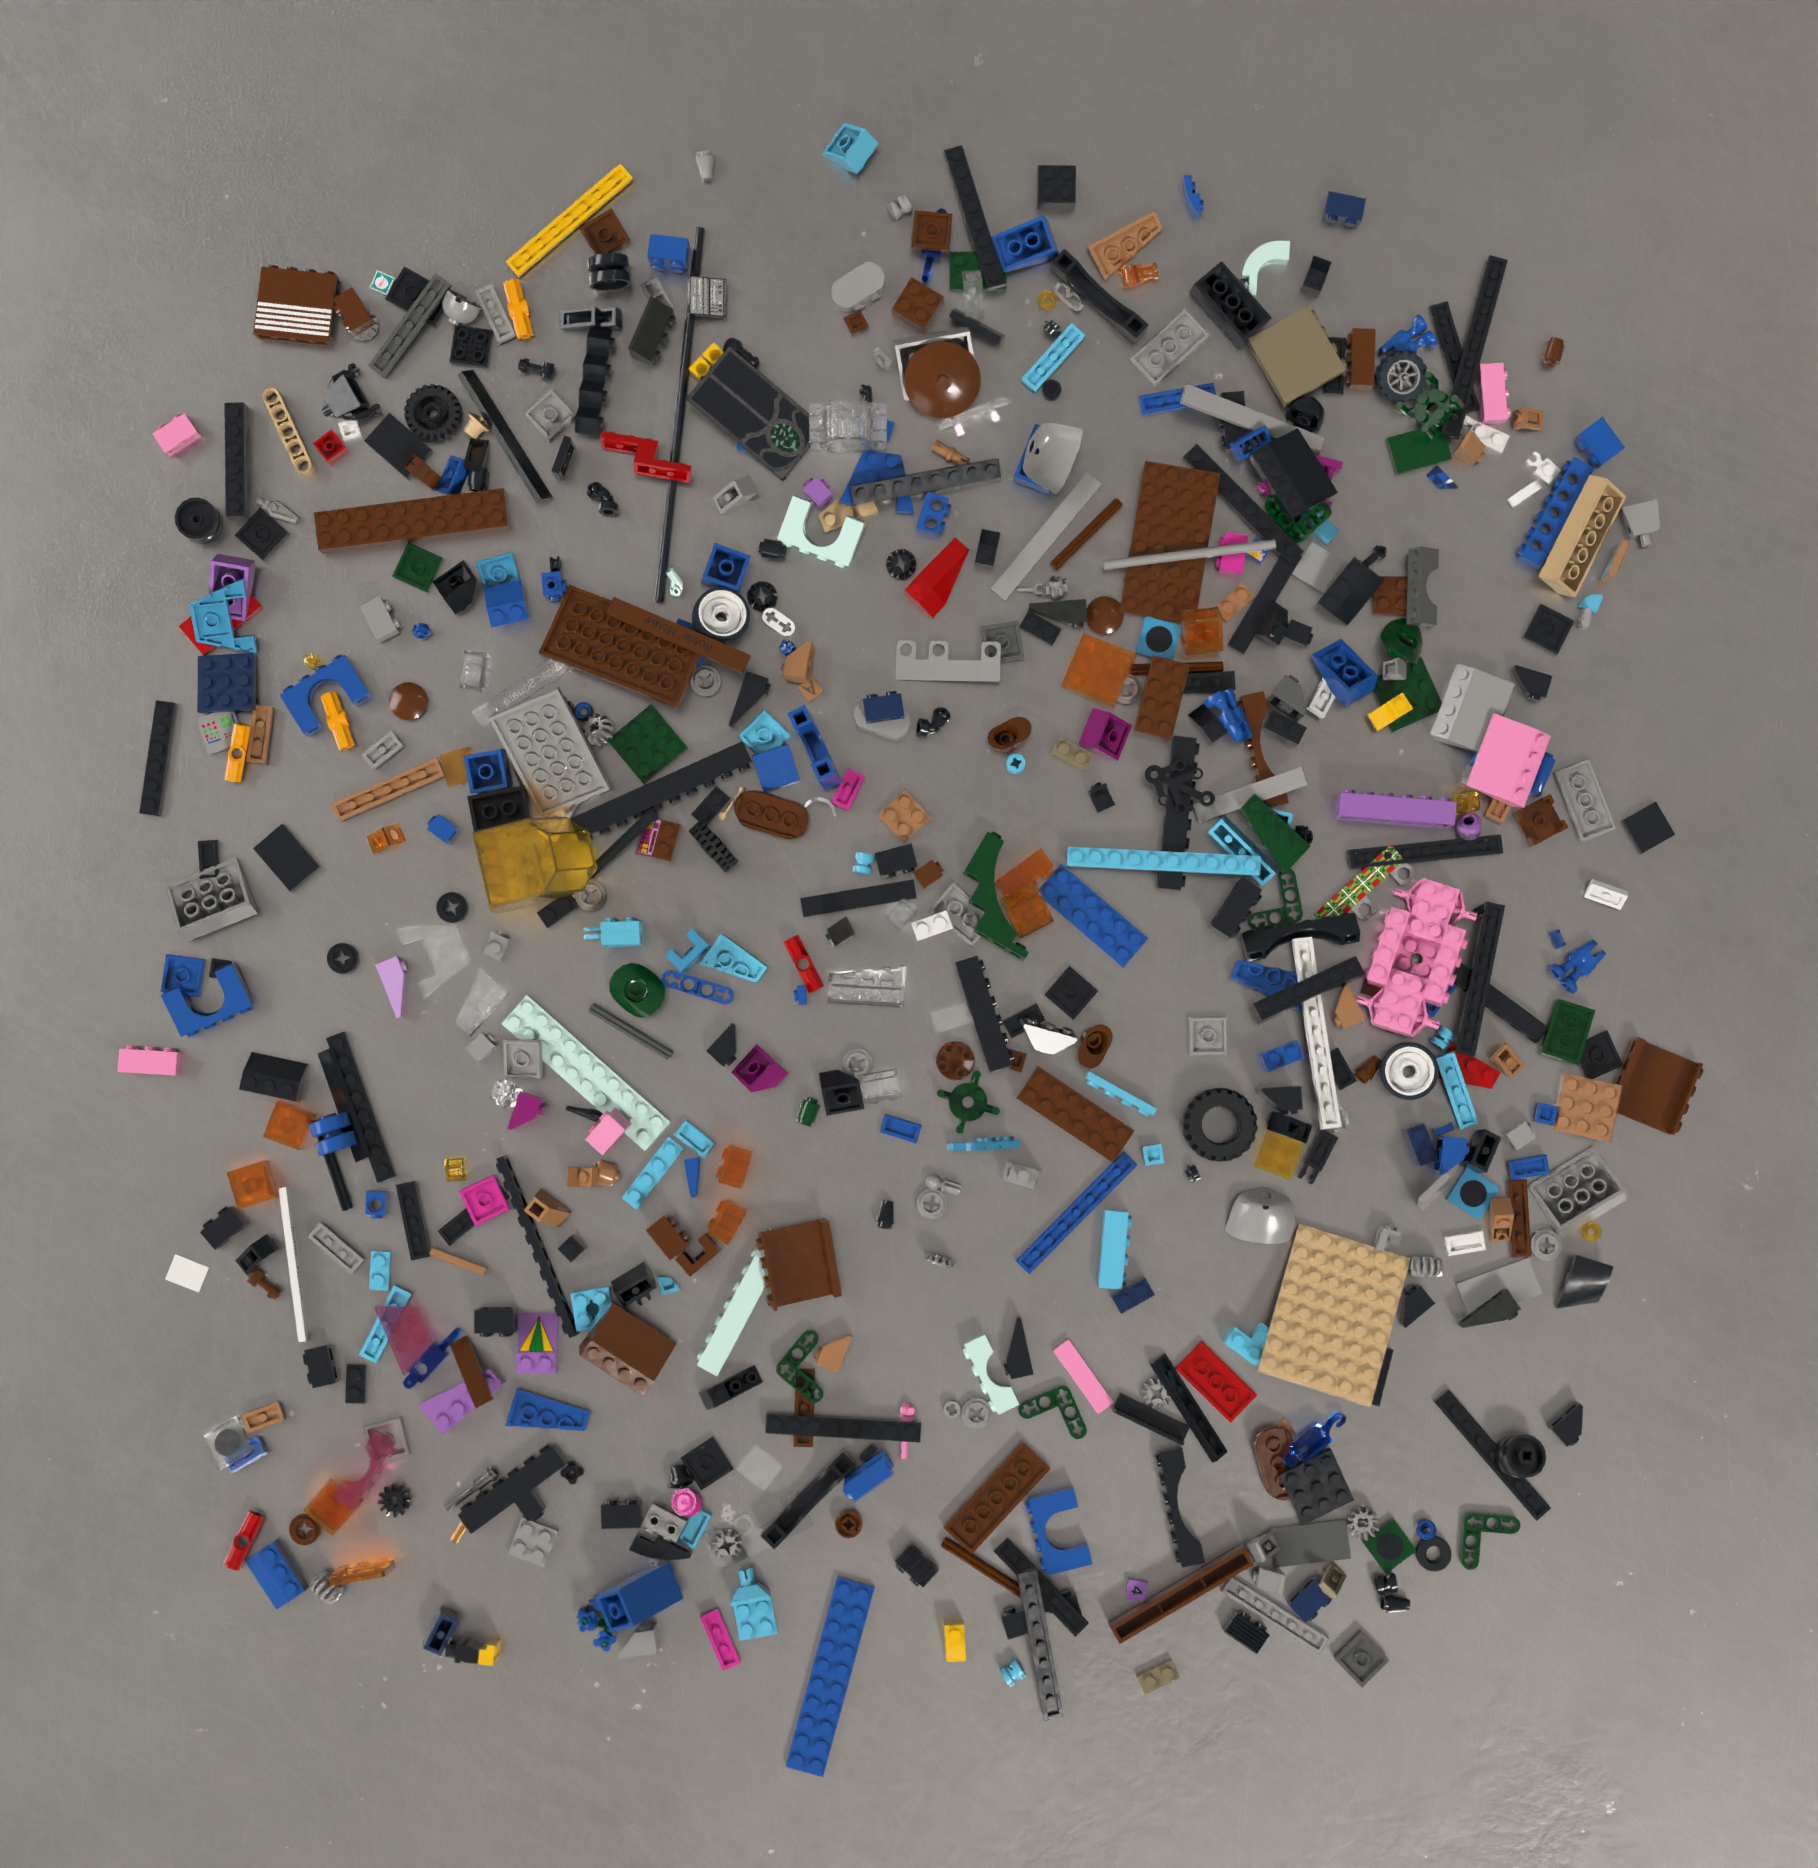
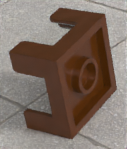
(1539, 820)
(687, 1262)

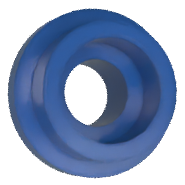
(421, 630)
(787, 647)
(583, 705)
(1426, 1524)

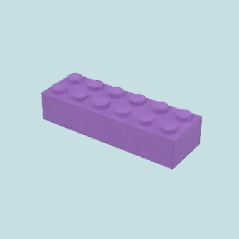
(1395, 810)

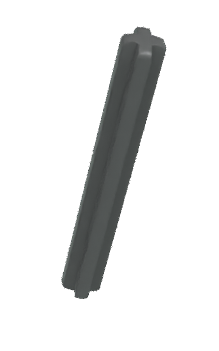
(630, 1031)

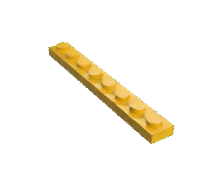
(569, 220)

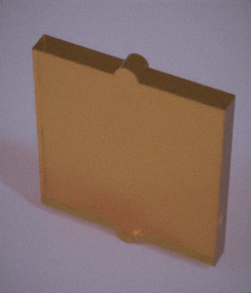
(454, 766)

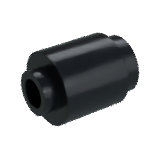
(477, 479)
(772, 549)

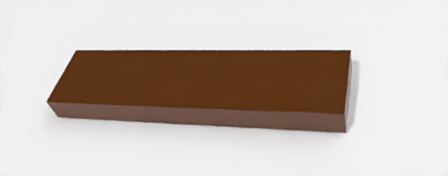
(1520, 1235)
(471, 1371)
(803, 1406)

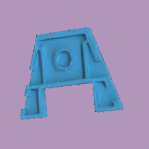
(213, 619)
(986, 1144)

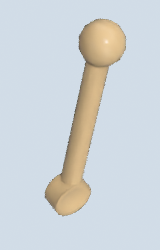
(722, 815)

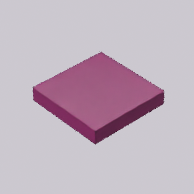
(484, 1200)

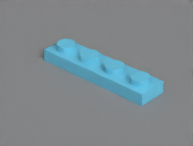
(1053, 357)
(1457, 1090)
(1127, 1099)
(652, 1172)
(377, 1338)

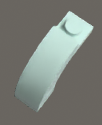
(1267, 254)

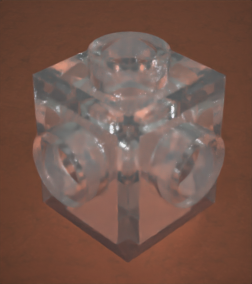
(505, 1093)

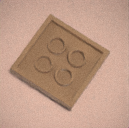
(1587, 1107)

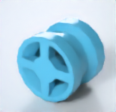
(1014, 766)

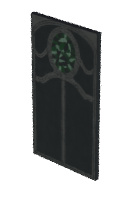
(753, 412)

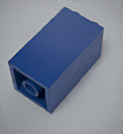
(639, 1597)

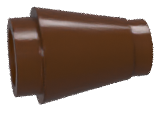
(1368, 1069)

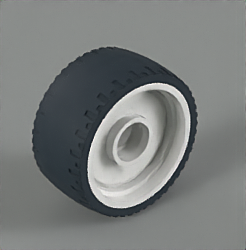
(723, 603)
(1393, 1071)

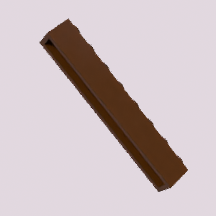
(1180, 1594)

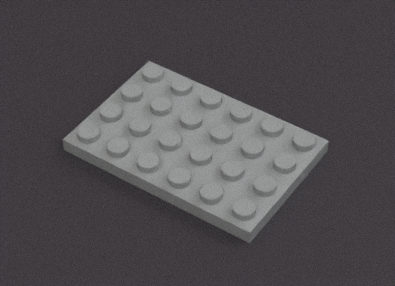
(549, 752)

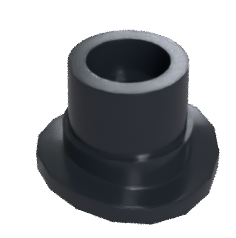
(679, 1477)

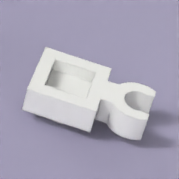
(1545, 470)

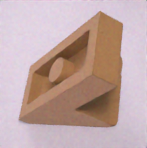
(1507, 1060)
(582, 1177)

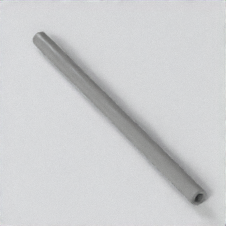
(1189, 554)

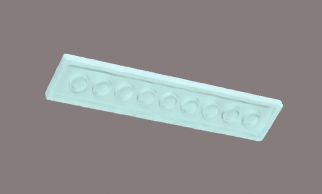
(586, 1071)

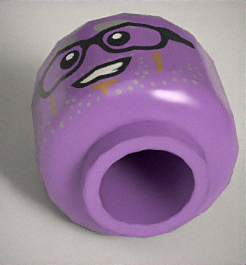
(1469, 826)

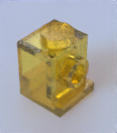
(1467, 801)

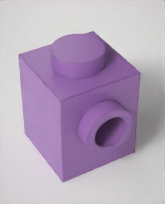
(817, 491)

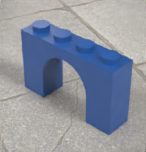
(298, 697)
(821, 760)
(189, 1019)
(868, 1476)
(1055, 1558)

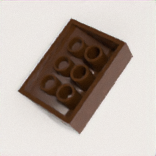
(627, 1348)

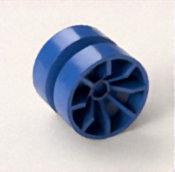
(330, 1128)

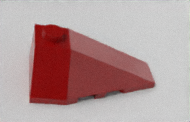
(936, 580)

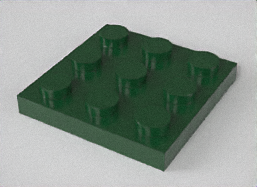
(1417, 689)
(647, 744)

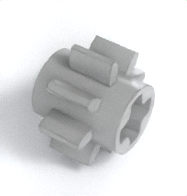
(1056, 586)

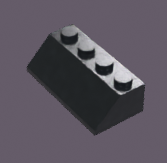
(1230, 304)

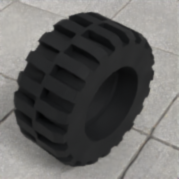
(1193, 1124)

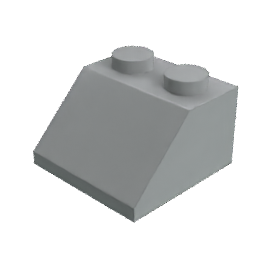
(641, 1642)

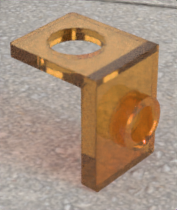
(382, 838)

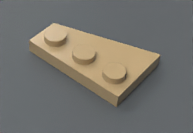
(835, 514)

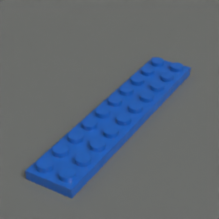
(830, 1676)

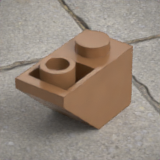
(547, 1209)
(1500, 1219)

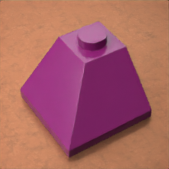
(759, 1071)

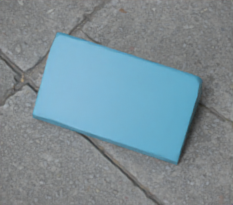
(1325, 531)

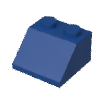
(1599, 443)
(506, 603)
(1449, 1153)

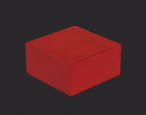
(330, 446)

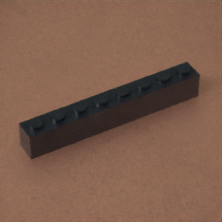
(1174, 824)

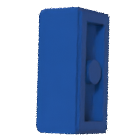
(453, 477)

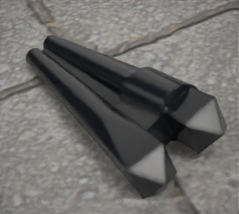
(591, 1114)

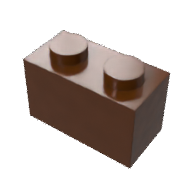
(353, 311)

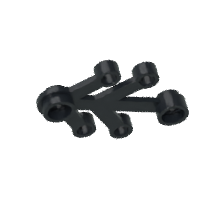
(1176, 785)

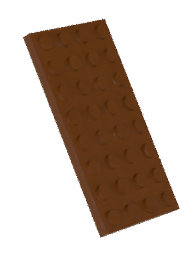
(1171, 516)
(616, 651)

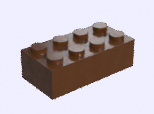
(1161, 697)

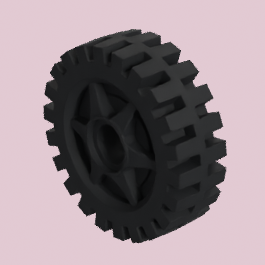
(433, 398)
(713, 846)

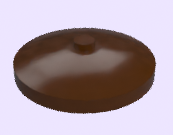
(942, 379)

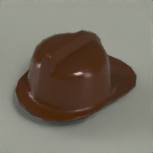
(1009, 734)
(1094, 1045)

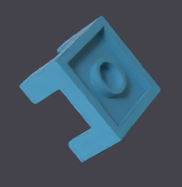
(691, 955)

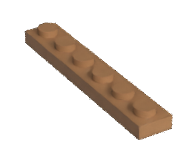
(388, 789)

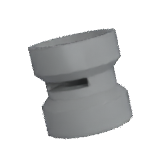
(899, 206)

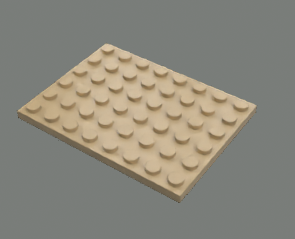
(1334, 1315)

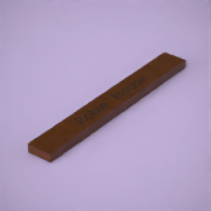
(678, 635)

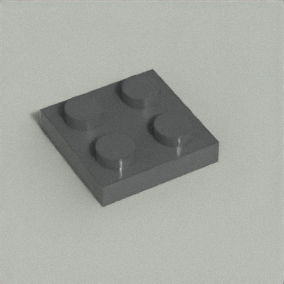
(1008, 636)
(1361, 1659)

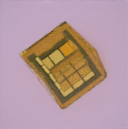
(455, 1169)

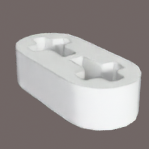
(1524, 493)
(775, 625)

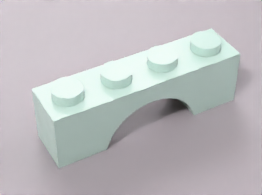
(1001, 1395)

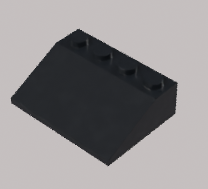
(1292, 474)

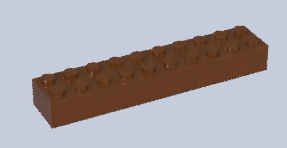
(412, 521)

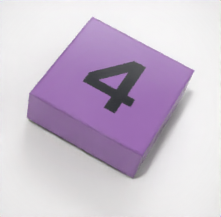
(1136, 1590)

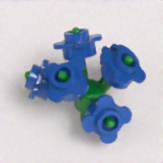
(589, 1622)

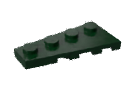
(1279, 838)

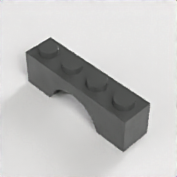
(1420, 609)

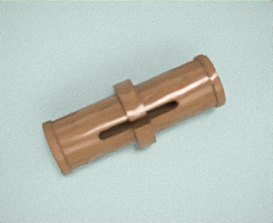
(949, 453)

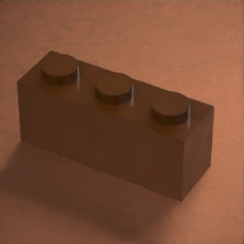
(1361, 358)

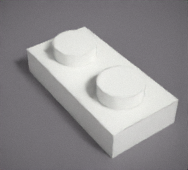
(1321, 700)
(1606, 894)
(932, 925)

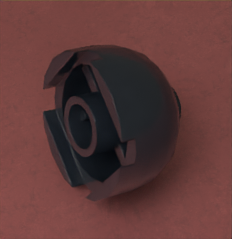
(1306, 413)

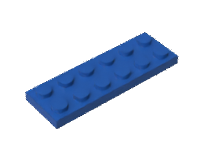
(1092, 915)

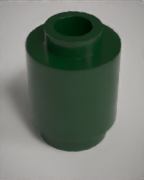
(808, 1111)

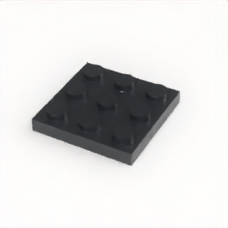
(1316, 1486)

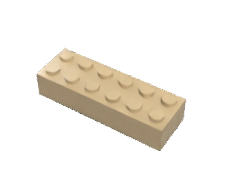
(1582, 536)

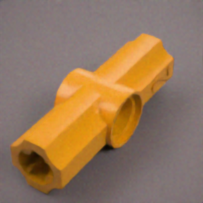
(518, 309)
(337, 720)
(239, 740)

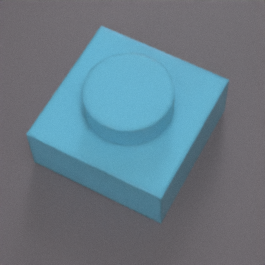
(1153, 1154)

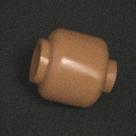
(606, 1172)

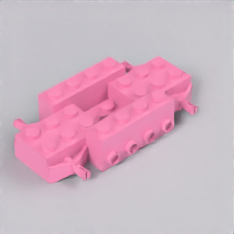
(1424, 931)

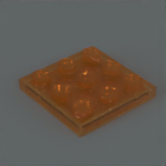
(1099, 670)
(360, 1572)

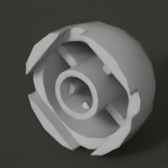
(459, 308)

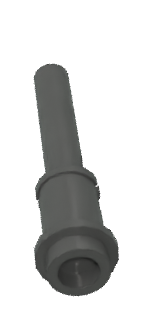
(488, 1476)

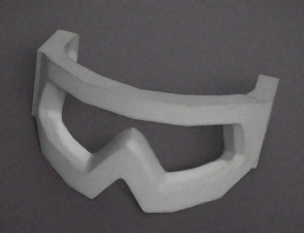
(1078, 306)
(822, 800)

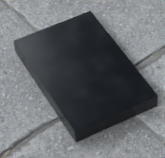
(406, 291)
(396, 444)
(286, 857)

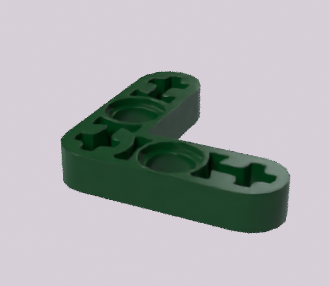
(1300, 525)
(1284, 911)
(793, 1365)
(1055, 1402)
(1476, 1531)

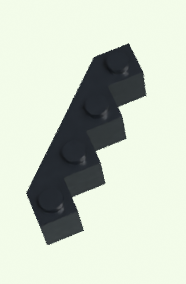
(593, 386)

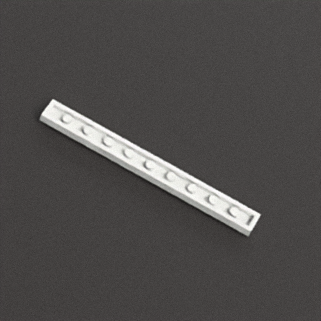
(1317, 1038)

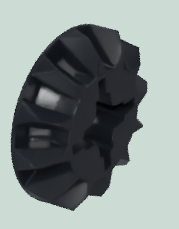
(896, 571)
(754, 591)
(443, 904)
(335, 952)

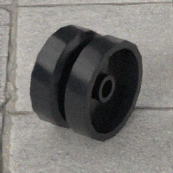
(608, 271)
(188, 522)
(1520, 1456)

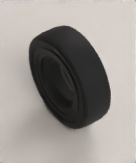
(1442, 1562)

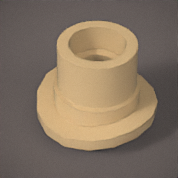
(476, 425)

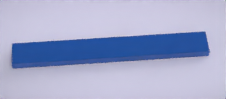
(1076, 1212)

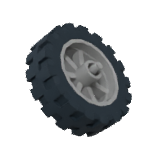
(1383, 371)

